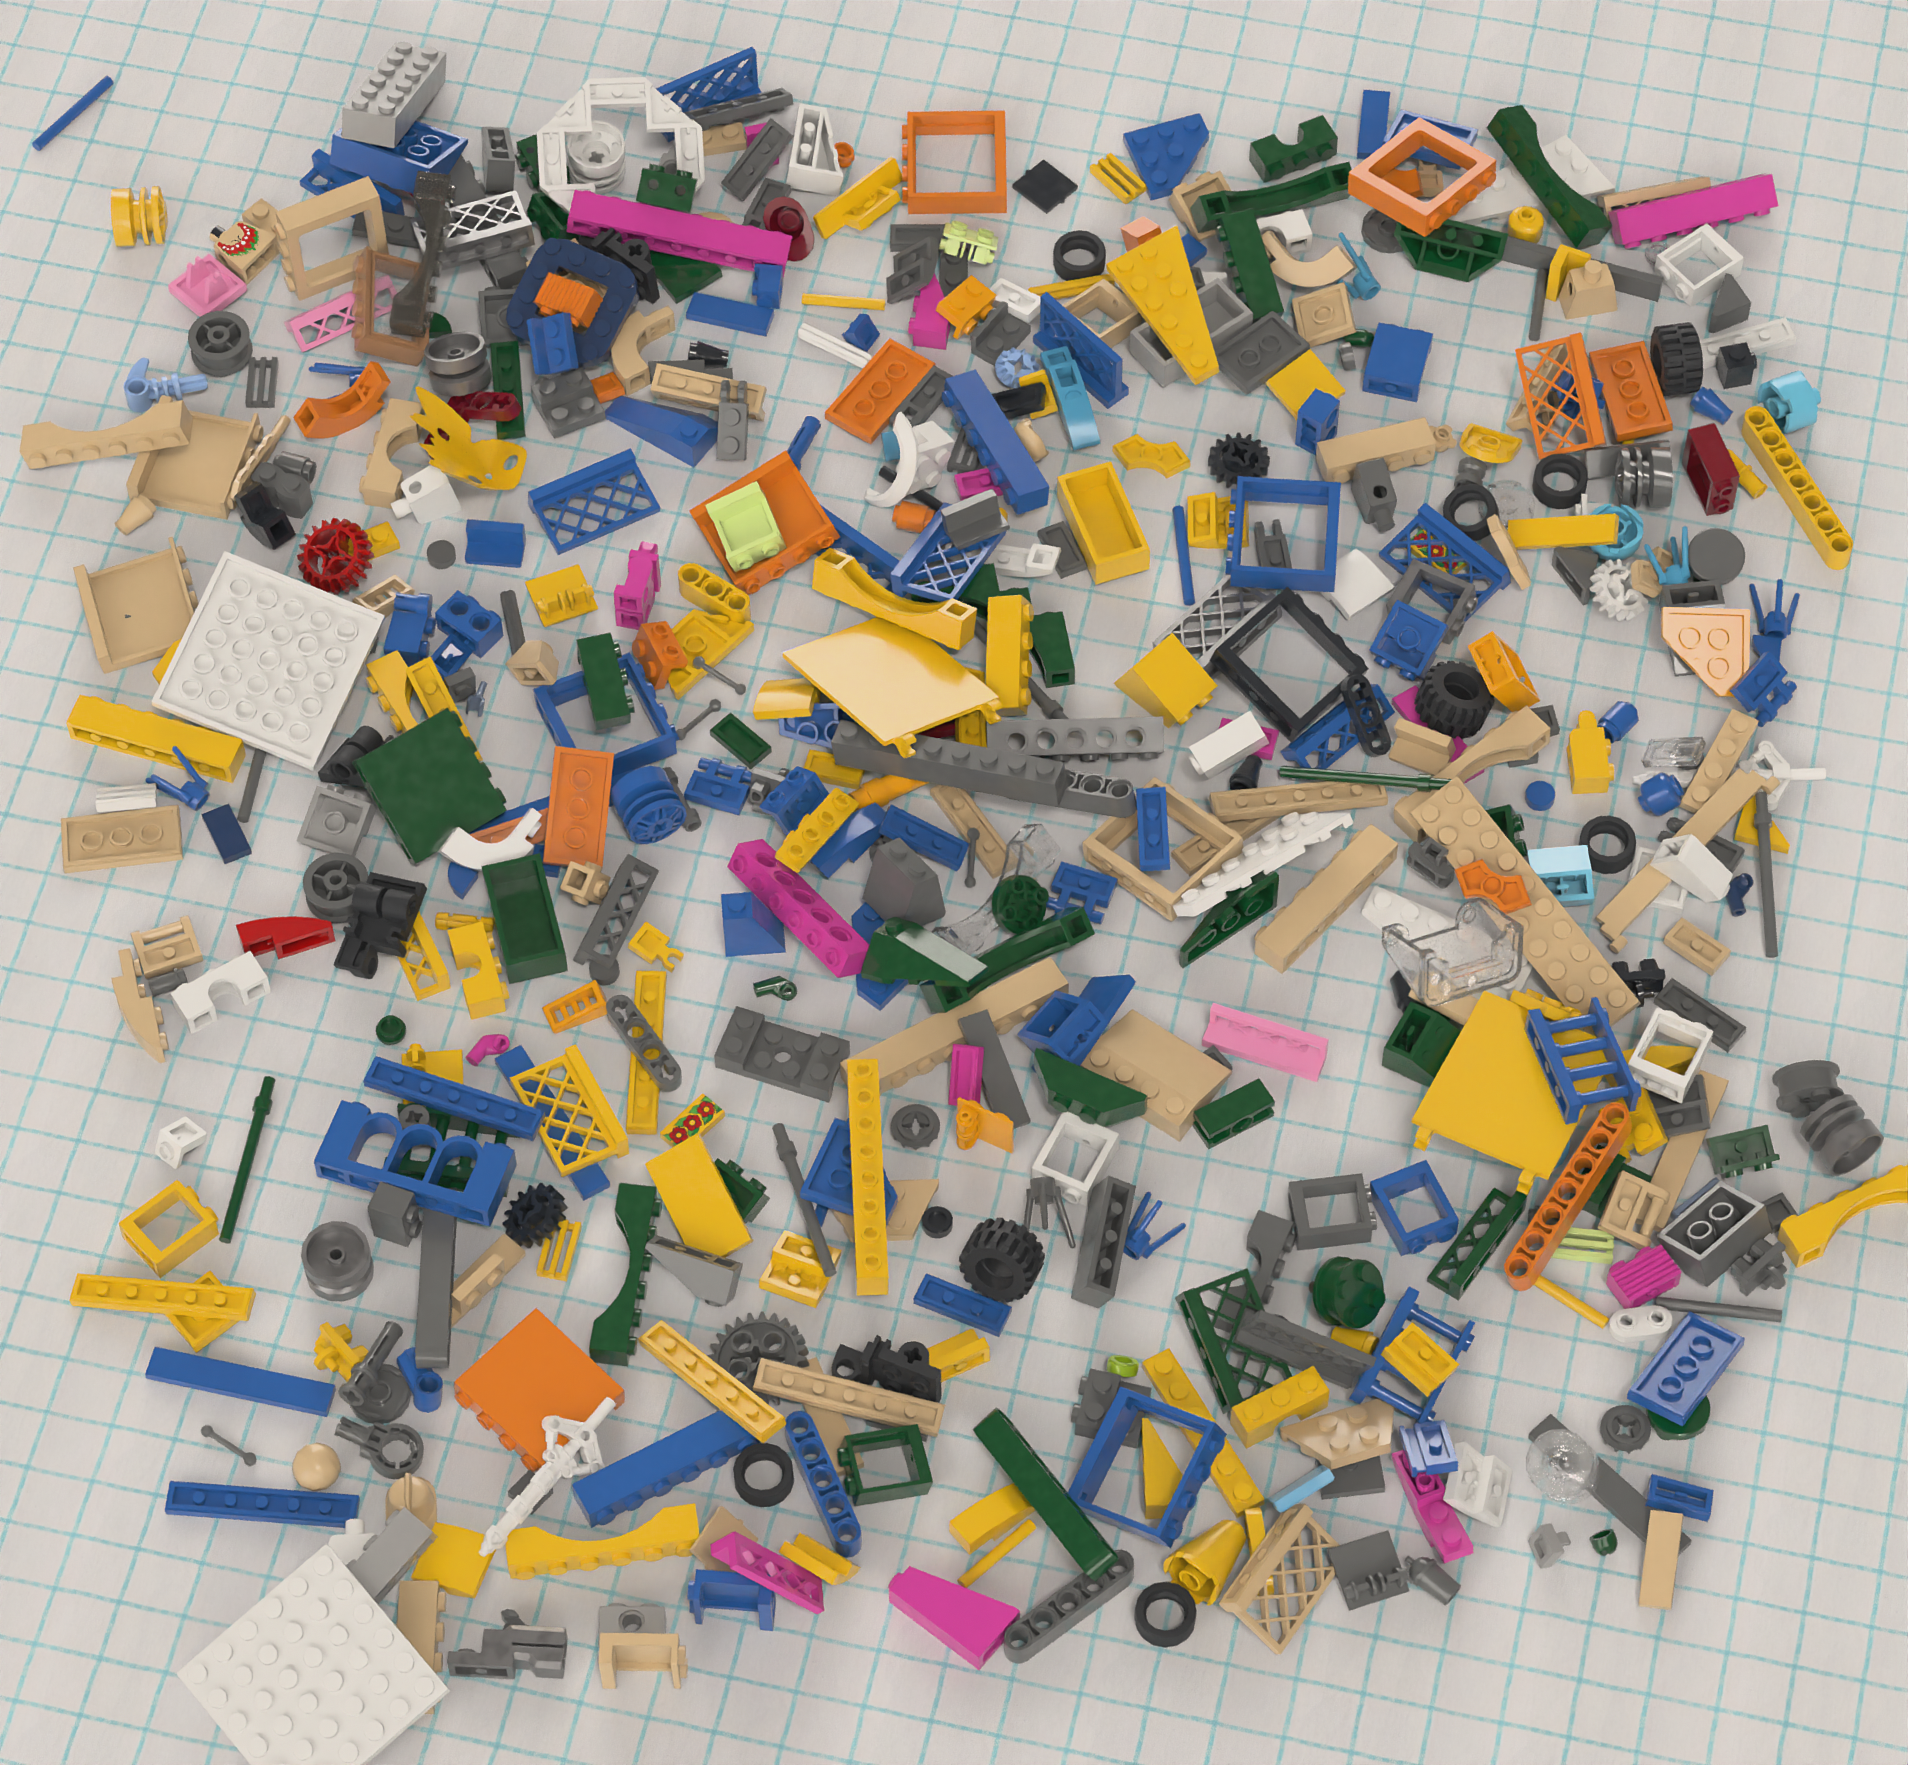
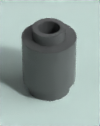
(296, 465)

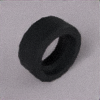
(1079, 240)
(1565, 464)
(1467, 493)
(1612, 826)
(766, 1497)
(1168, 1591)

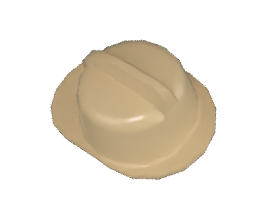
(416, 1496)

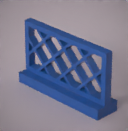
(737, 88)
(1091, 354)
(578, 485)
(1457, 543)
(928, 549)

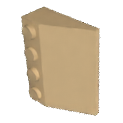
(1161, 1066)

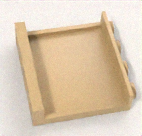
(198, 474)
(149, 590)

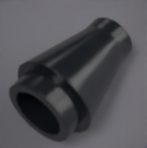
(711, 355)
(1247, 774)

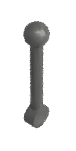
(699, 663)
(714, 706)
(973, 834)
(249, 1458)

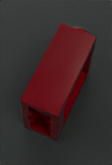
(1710, 469)

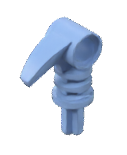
(141, 391)

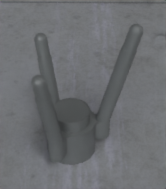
(1043, 1192)

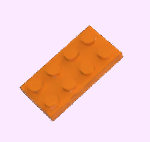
(878, 391)
(1631, 391)
(578, 806)

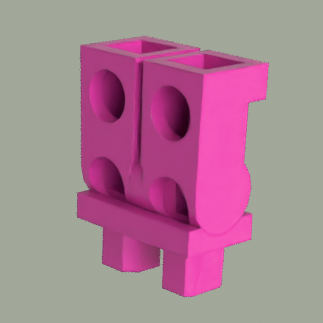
(636, 597)

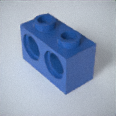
(1317, 420)
(468, 626)

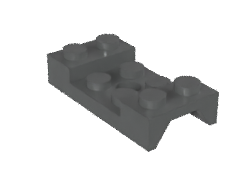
(753, 1043)

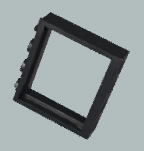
(1258, 692)

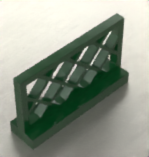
(1208, 1342)

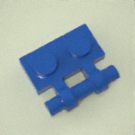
(1758, 682)
(717, 791)
(1082, 885)

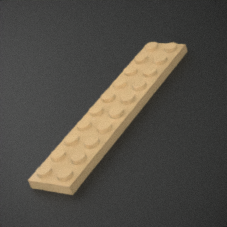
(1550, 935)

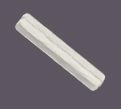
(834, 345)

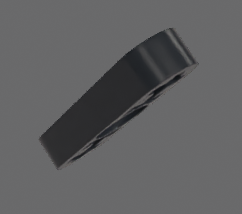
(1354, 711)

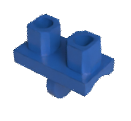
(1572, 407)

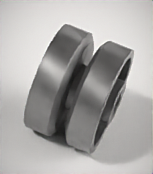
(457, 363)
(337, 1261)

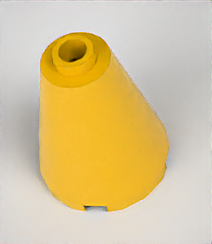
(1207, 1561)

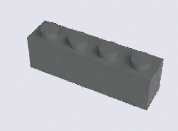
(1103, 1242)

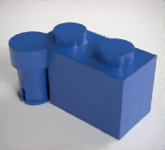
(411, 627)

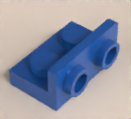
(552, 344)
(794, 798)

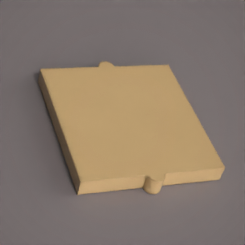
(719, 1525)

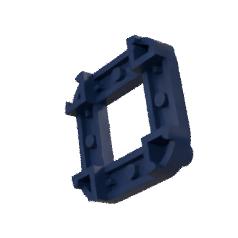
(587, 264)

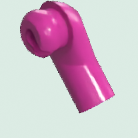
(487, 1045)

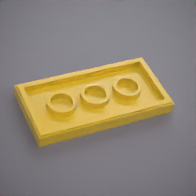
(698, 1198)

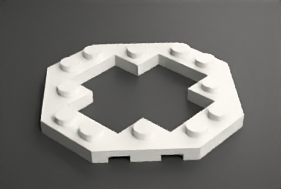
(575, 119)

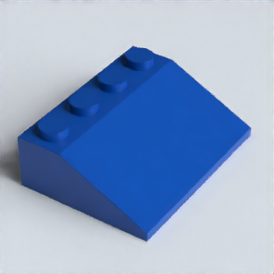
(420, 149)

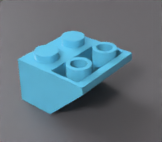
(1565, 873)

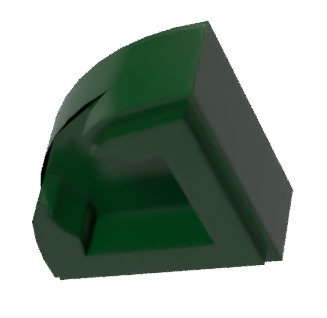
(440, 326)

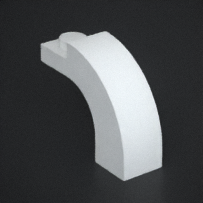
(473, 854)

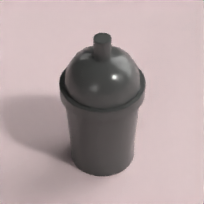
(1432, 1579)

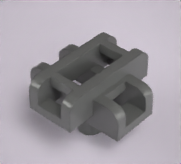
(1431, 862)

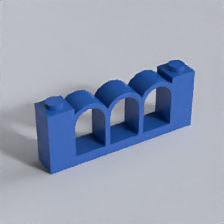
(356, 1124)

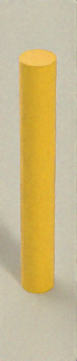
(843, 301)
(1572, 1302)
(996, 1554)

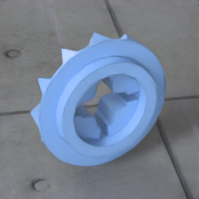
(1005, 366)

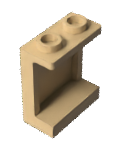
(641, 1653)

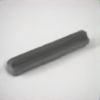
(512, 620)

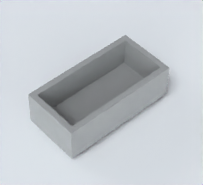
(1224, 318)

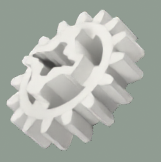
(1616, 590)

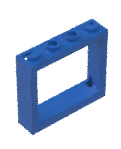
(1283, 492)
(573, 687)
(1107, 1444)

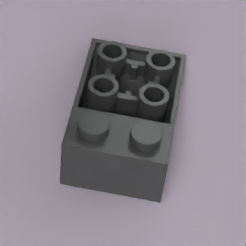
(1690, 595)

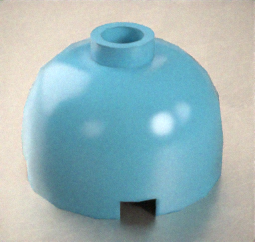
(1629, 533)

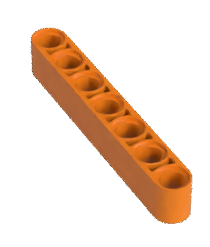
(1563, 1209)

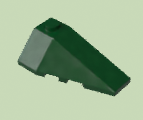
(913, 953)

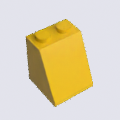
(1168, 682)

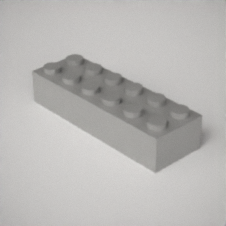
(394, 95)

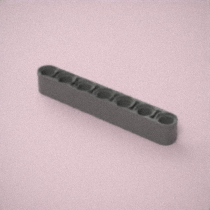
(435, 1289)

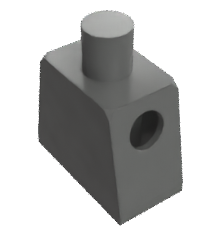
(1374, 493)

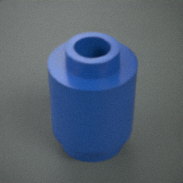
(1618, 720)

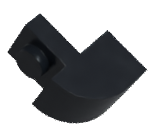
(261, 518)

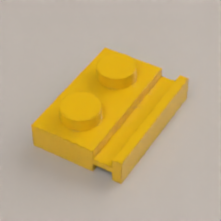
(1420, 1359)

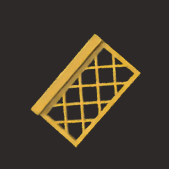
(589, 1095)

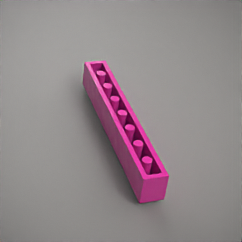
(678, 232)

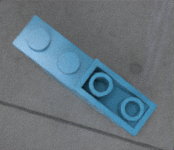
(1070, 397)

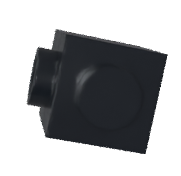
(1735, 365)

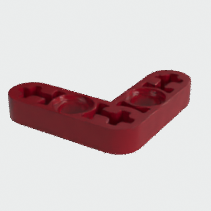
(500, 408)

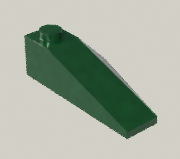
(1231, 916)

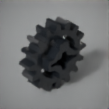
(1238, 459)
(535, 1215)

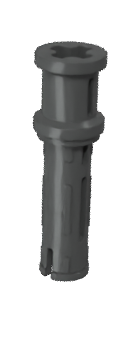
(365, 1374)

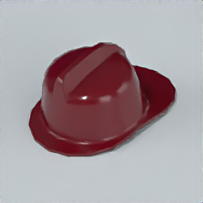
(790, 218)

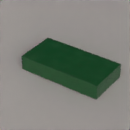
(740, 741)

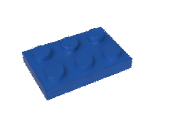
(1462, 132)

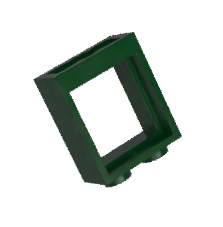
(915, 1456)

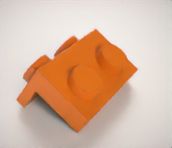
(658, 652)

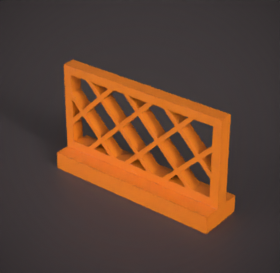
(1585, 392)

